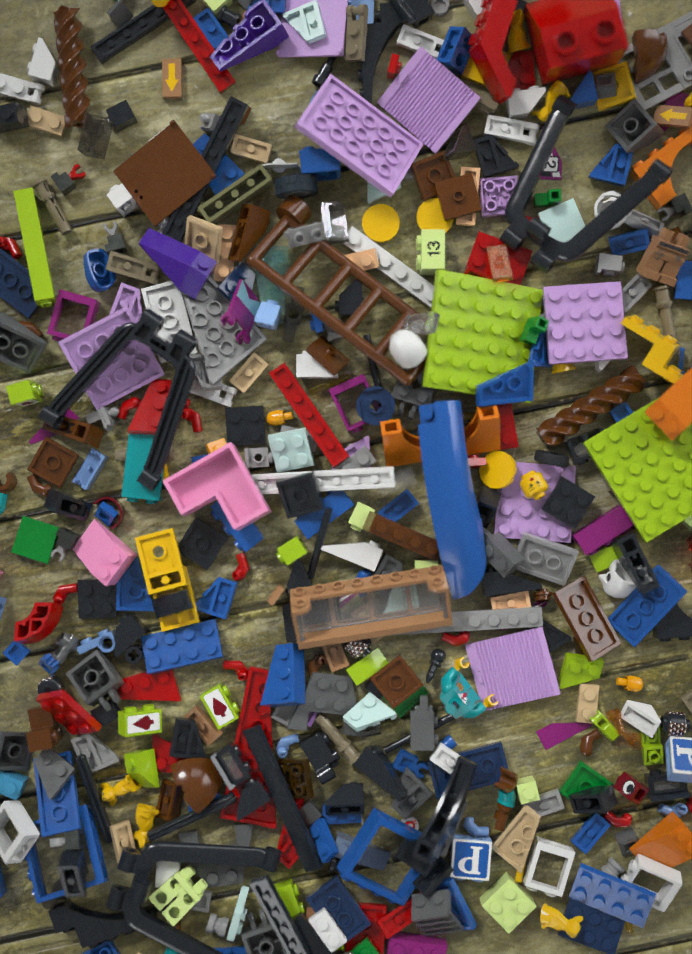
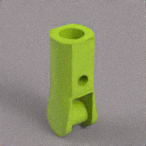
(604, 726)

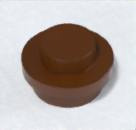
(542, 595)

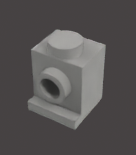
(608, 265)
(250, 460)

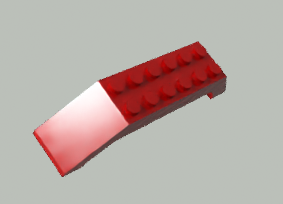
(488, 44)

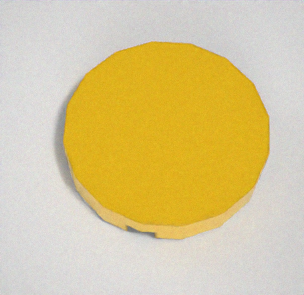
(430, 216)
(380, 223)
(499, 470)

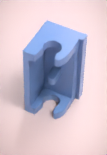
(90, 469)

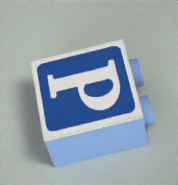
(679, 759)
(470, 857)

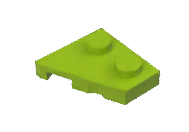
(578, 670)

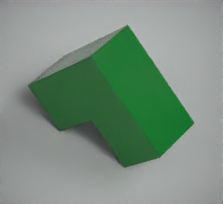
(548, 199)
(532, 329)

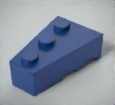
(285, 678)

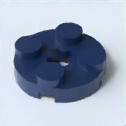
(381, 396)

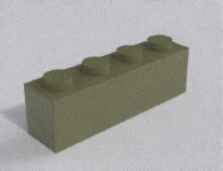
(235, 195)

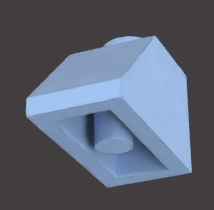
(268, 315)

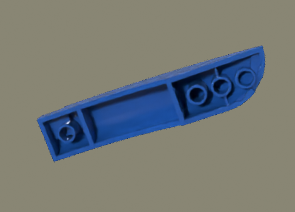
(452, 496)

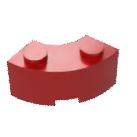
(39, 623)

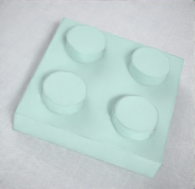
(291, 450)

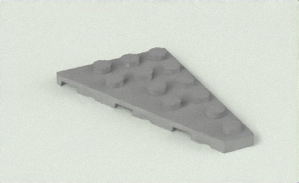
(218, 342)

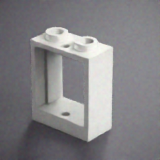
(27, 836)
(554, 848)
(669, 888)

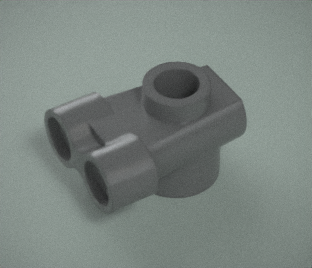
(67, 644)

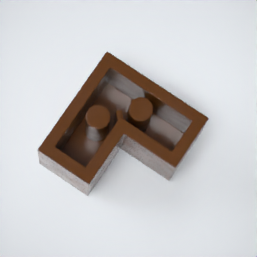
(44, 730)

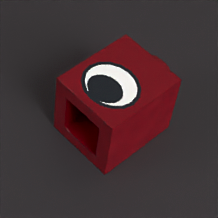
(631, 787)

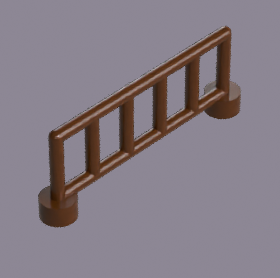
(294, 214)

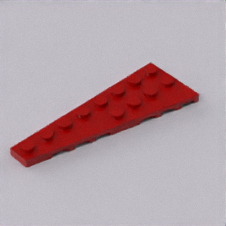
(253, 714)

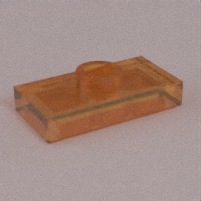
(499, 263)

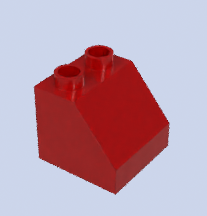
(574, 37)

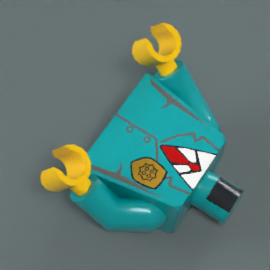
(460, 696)

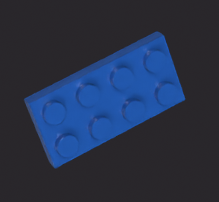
(641, 613)
(182, 647)
(63, 812)
(612, 895)

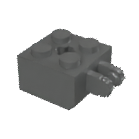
(407, 395)
(94, 689)
(261, 933)

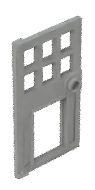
(676, 59)

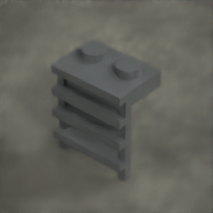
(435, 914)

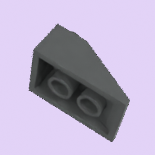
(18, 344)

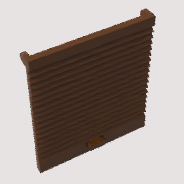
(165, 173)

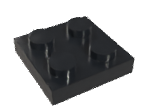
(245, 425)
(300, 495)
(568, 502)
(202, 543)
(96, 599)

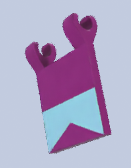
(242, 310)

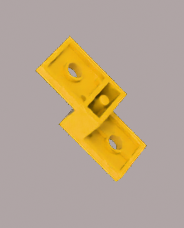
(662, 350)
(166, 574)

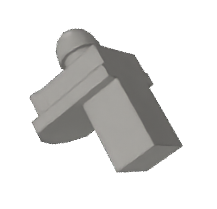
(209, 121)
(105, 415)

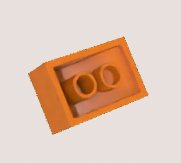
(674, 408)
(666, 842)

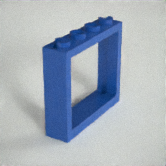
(358, 847)
(96, 854)

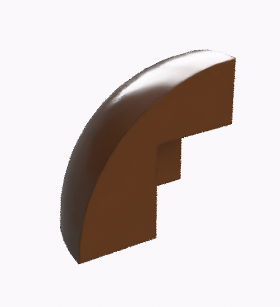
(649, 53)
(198, 781)

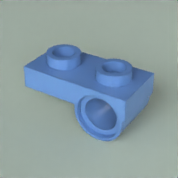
(90, 643)

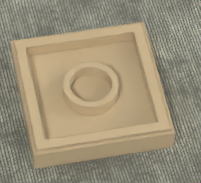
(204, 237)

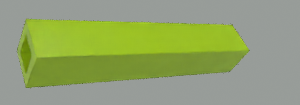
(35, 247)

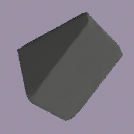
(119, 13)
(606, 85)
(310, 812)
(626, 839)

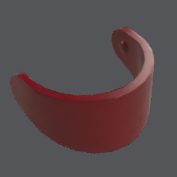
(120, 506)

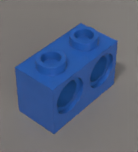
(455, 50)

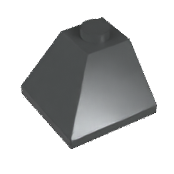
(634, 127)
(14, 750)

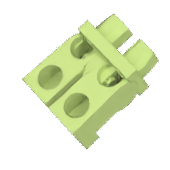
(184, 890)

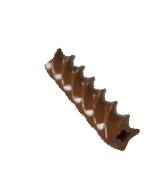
(71, 65)
(585, 409)

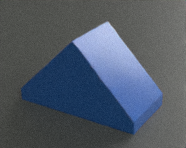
(586, 92)

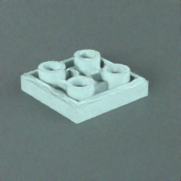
(563, 220)

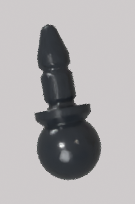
(437, 657)

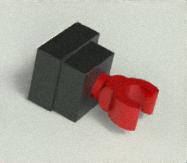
(65, 181)

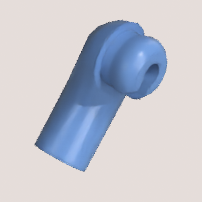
(284, 744)
(679, 809)
(473, 829)

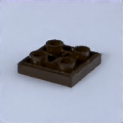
(298, 777)

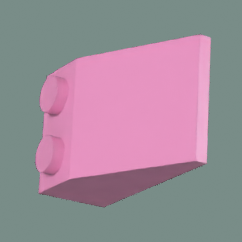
(104, 553)

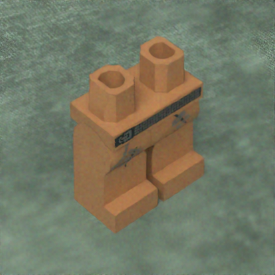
(664, 257)

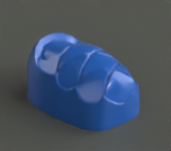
(96, 275)

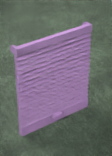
(334, 21)
(428, 100)
(513, 668)

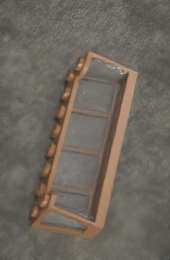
(371, 607)

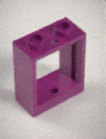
(63, 295)
(339, 389)

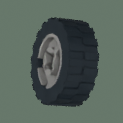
(297, 184)

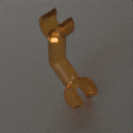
(615, 715)

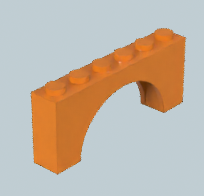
(667, 154)
(404, 448)

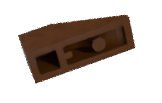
(250, 227)
(78, 431)

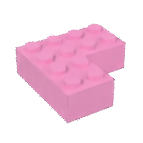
(220, 477)

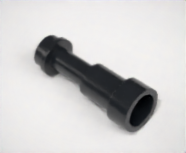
(324, 72)

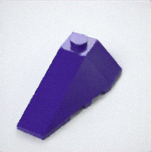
(253, 36)
(184, 265)

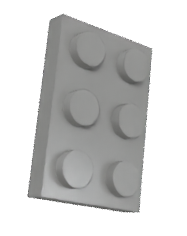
(546, 558)

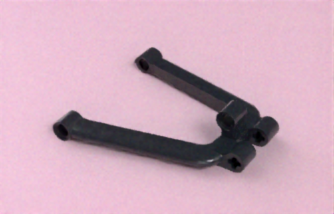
(536, 230)
(176, 352)
(140, 863)

